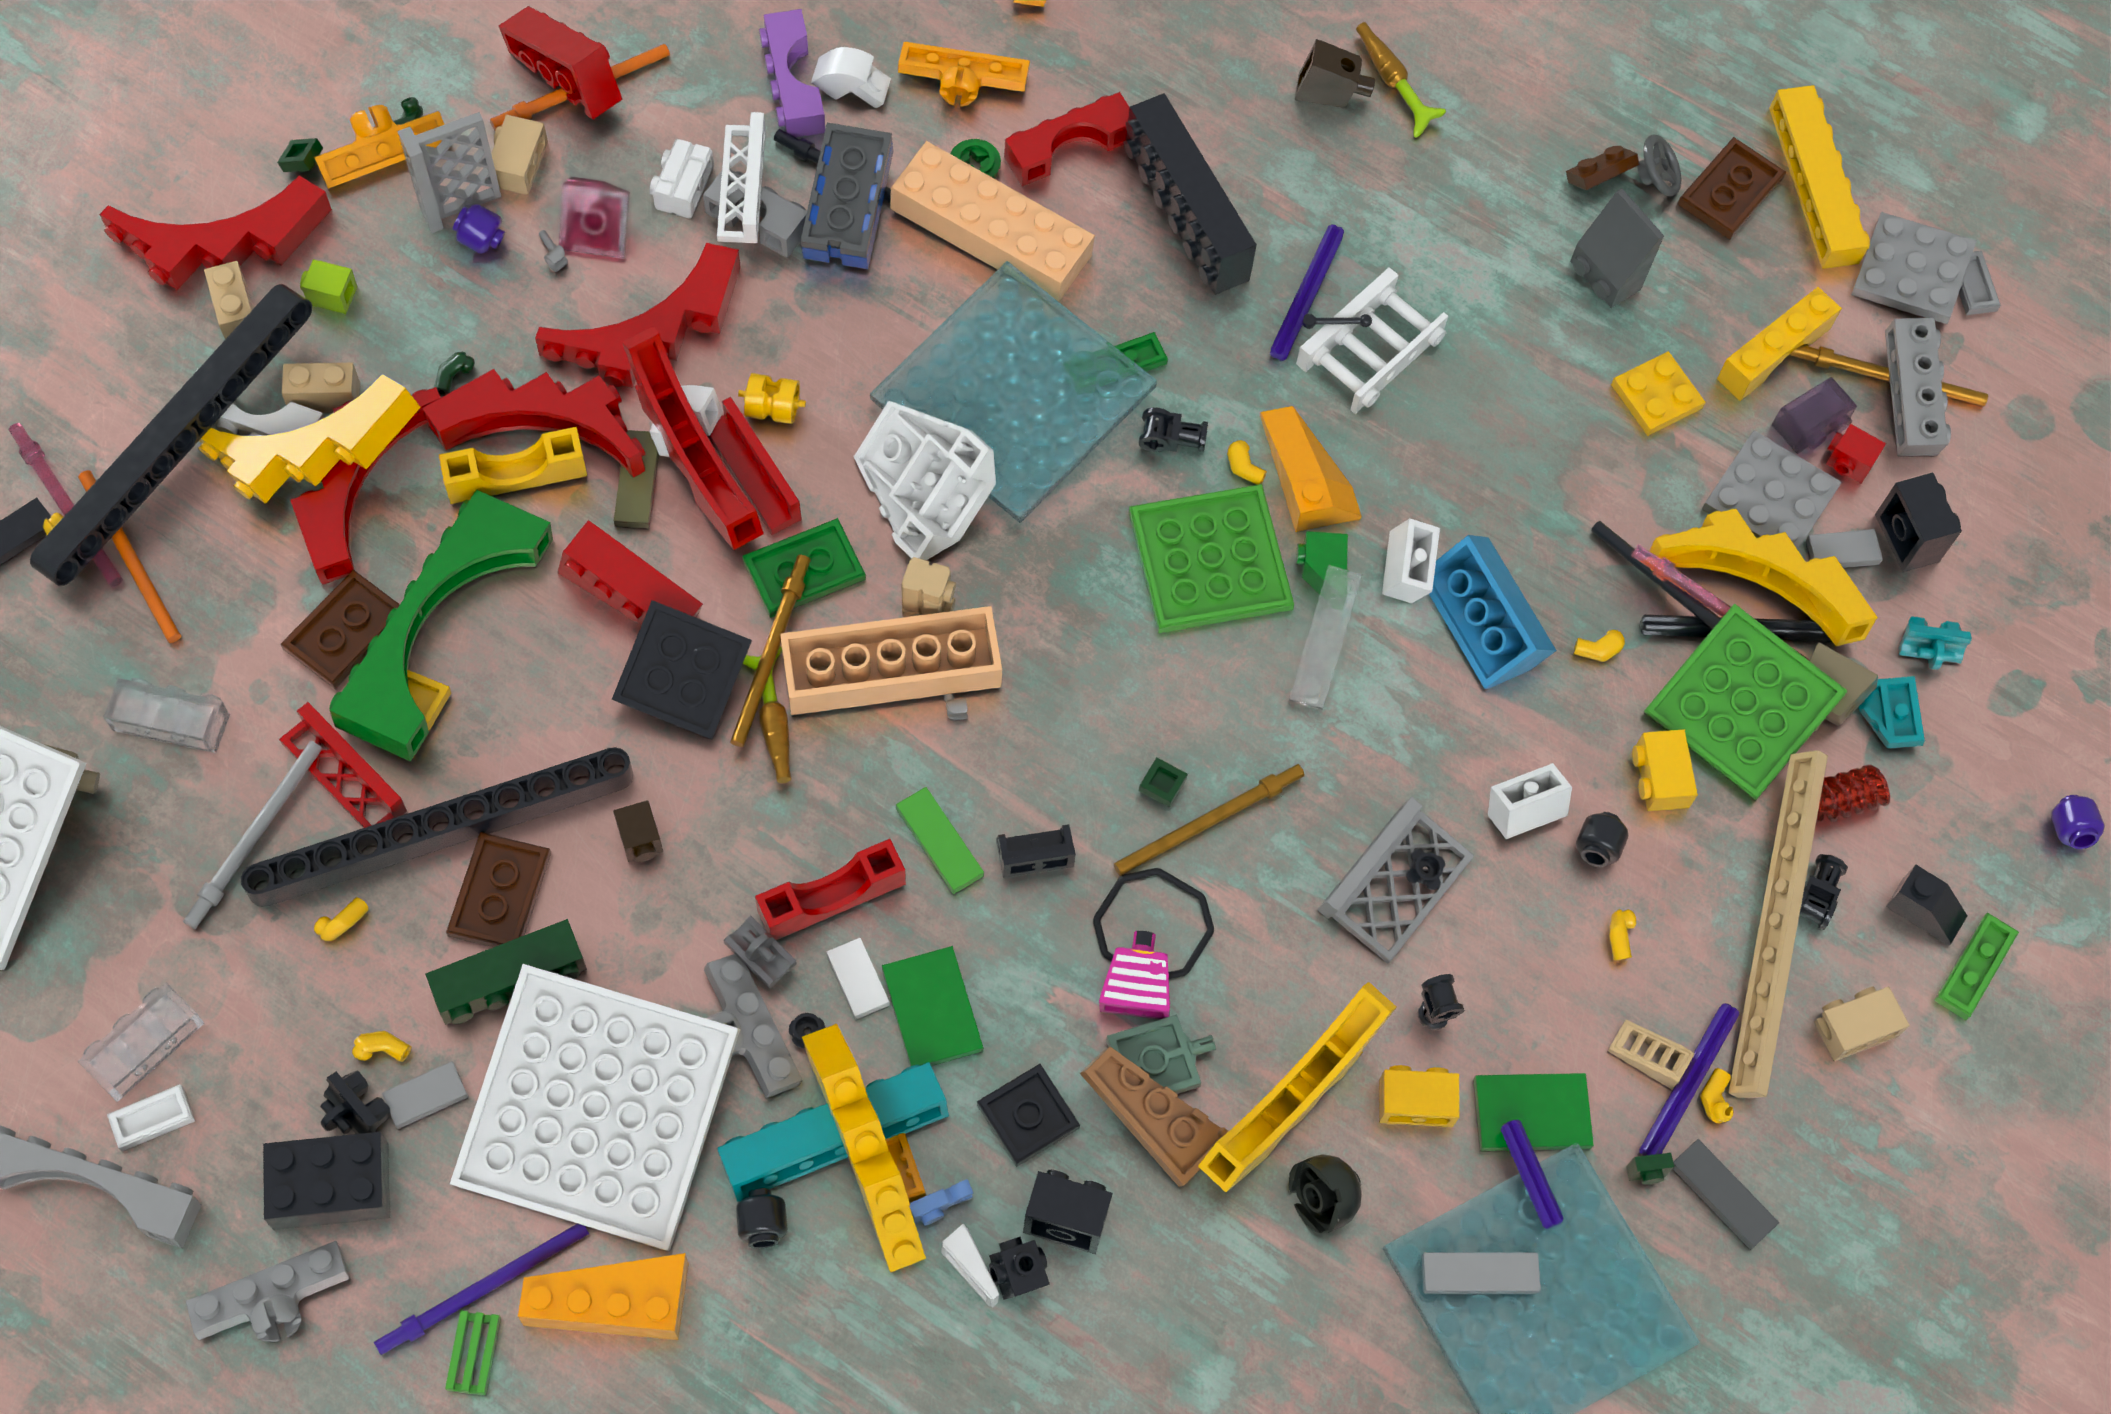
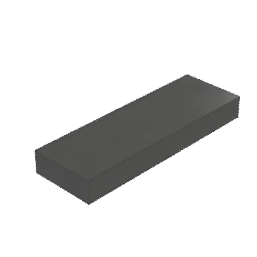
(1724, 1194)

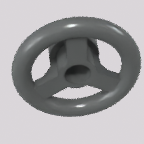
(1656, 167)

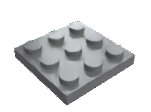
(1914, 267)
(1773, 490)

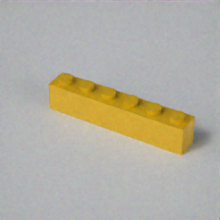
(1819, 177)

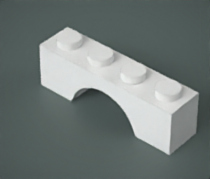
(286, 419)

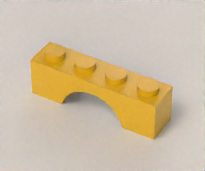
(1762, 354)
(550, 460)

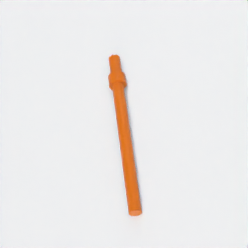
(526, 110)
(139, 574)

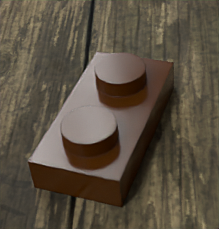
(1602, 168)

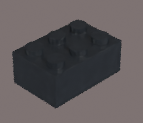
(326, 1180)

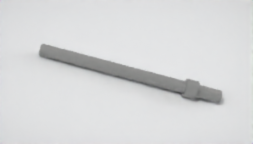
(211, 892)

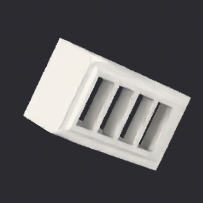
(966, 1259)

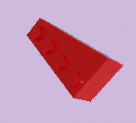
(563, 59)
(620, 576)

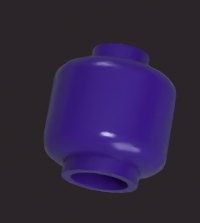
(478, 228)
(2077, 821)

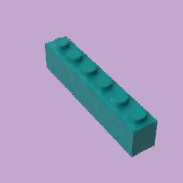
(811, 1137)

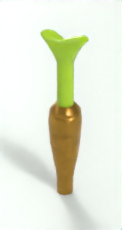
(1395, 76)
(773, 723)

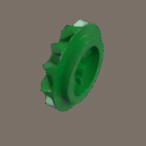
(982, 152)

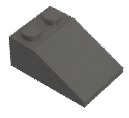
(1617, 250)

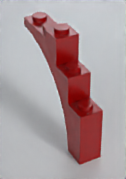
(178, 250)
(696, 304)
(495, 406)
(687, 443)
(327, 513)

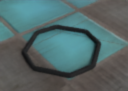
(1146, 873)

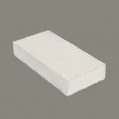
(857, 978)
(151, 1117)

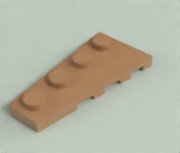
(1154, 1114)

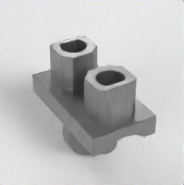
(760, 952)

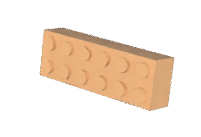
(990, 220)
(891, 660)

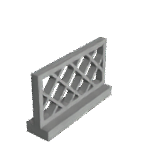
(428, 177)
(1369, 864)

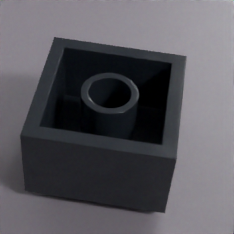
(1918, 522)
(1067, 1211)

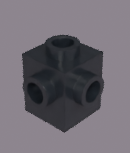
(1018, 1267)

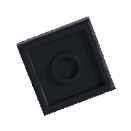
(1028, 1115)

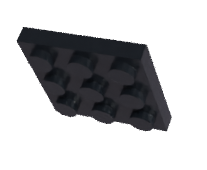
(681, 669)

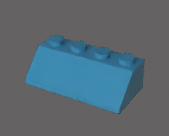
(1488, 612)

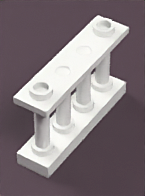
(1380, 291)

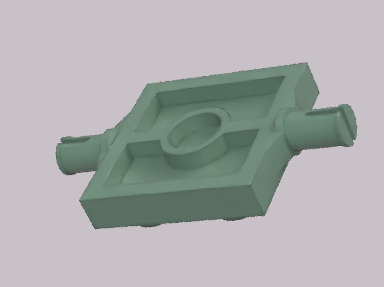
(1163, 1052)

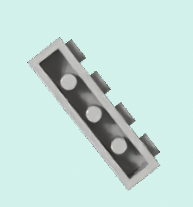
(1917, 387)

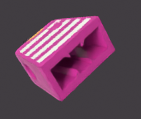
(1137, 980)

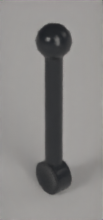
(1310, 321)

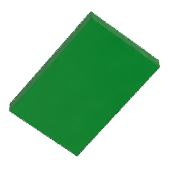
(830, 569)
(932, 1008)
(1548, 1105)

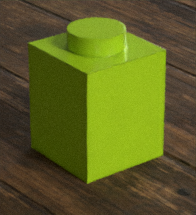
(329, 286)

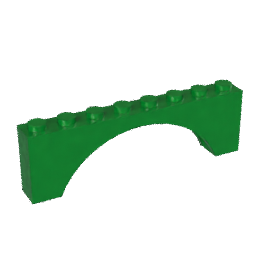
(481, 541)

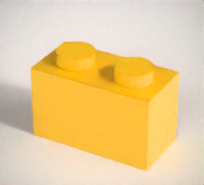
(1665, 770)
(1419, 1096)

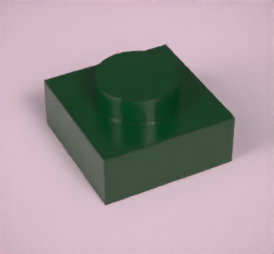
(300, 155)
(1163, 782)
(1650, 1168)

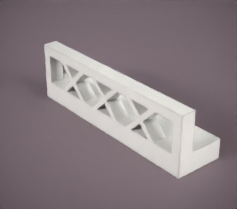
(748, 183)

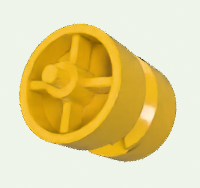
(772, 398)

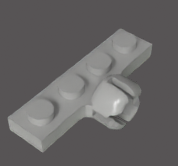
(758, 1034)
(268, 1295)

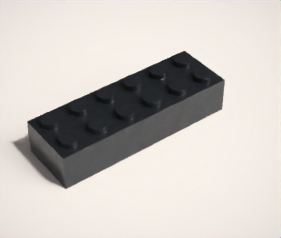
(1189, 194)

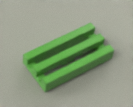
(461, 1332)

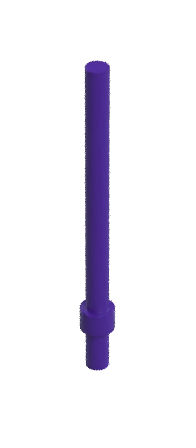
(414, 1327)

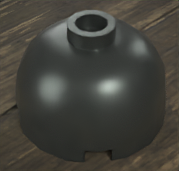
(1327, 1192)

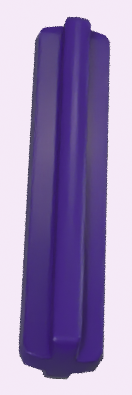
(1532, 1174)

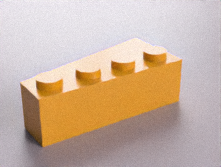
(616, 1298)

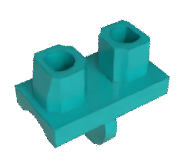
(1934, 643)

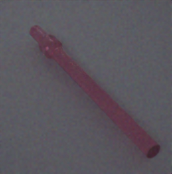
(34, 456)
(1665, 570)

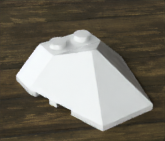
(925, 477)

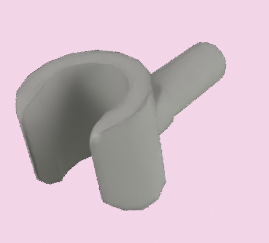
(555, 258)
(956, 708)

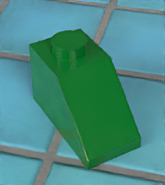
(1319, 552)

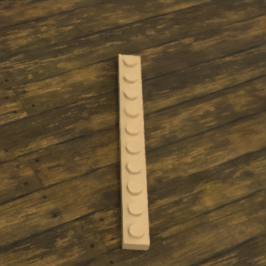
(1778, 925)

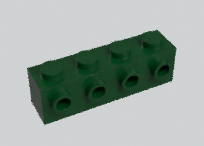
(491, 975)

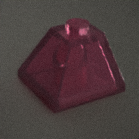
(594, 217)

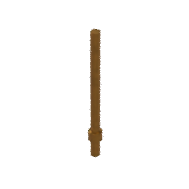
(1826, 357)
(792, 591)
(1268, 787)

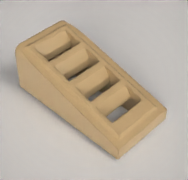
(1657, 1071)

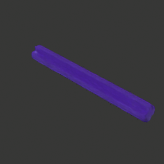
(1307, 292)
(1690, 1081)

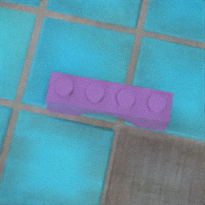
(800, 104)

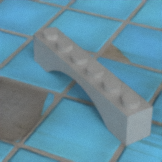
(155, 1209)

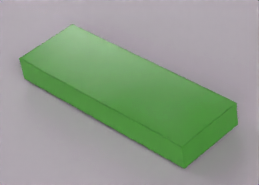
(939, 840)
(1976, 966)

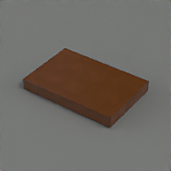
(1731, 188)
(340, 629)
(498, 891)

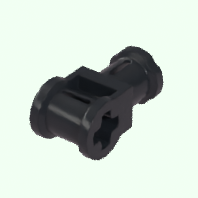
(1170, 431)
(1820, 894)
(1439, 1002)

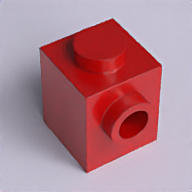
(1854, 453)

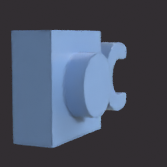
(931, 1207)

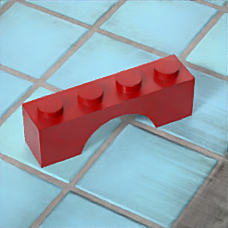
(1101, 122)
(863, 878)

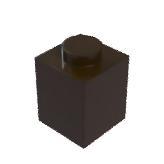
(638, 832)

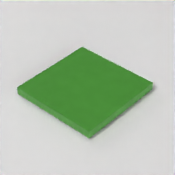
(1210, 558)
(1746, 701)

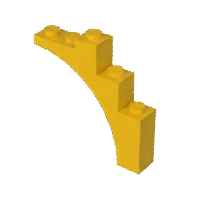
(308, 453)
(1815, 586)
(1299, 1090)
(865, 1147)

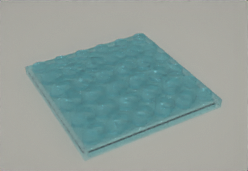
(1024, 382)
(1589, 1328)

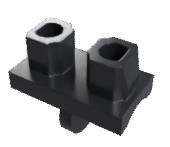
(346, 1109)

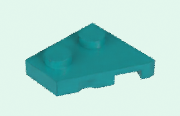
(1895, 712)

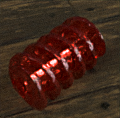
(1852, 792)

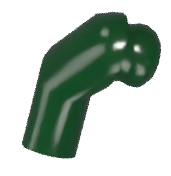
(411, 111)
(450, 368)

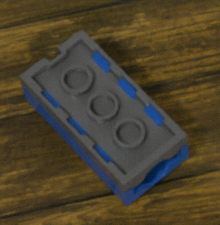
(847, 195)

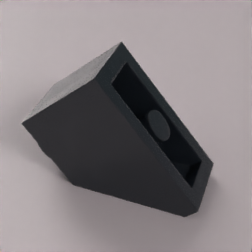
(1928, 904)

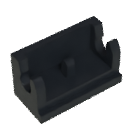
(1036, 852)

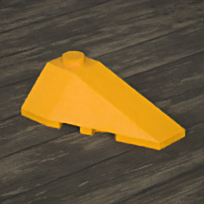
(1308, 476)

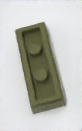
(636, 494)

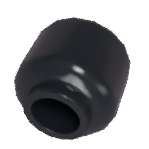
(1602, 839)
(761, 1218)

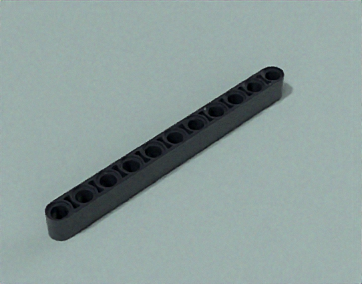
(170, 435)
(421, 822)

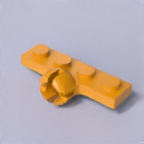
(962, 70)
(372, 146)

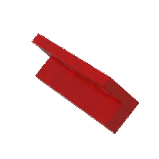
(754, 470)
(347, 758)

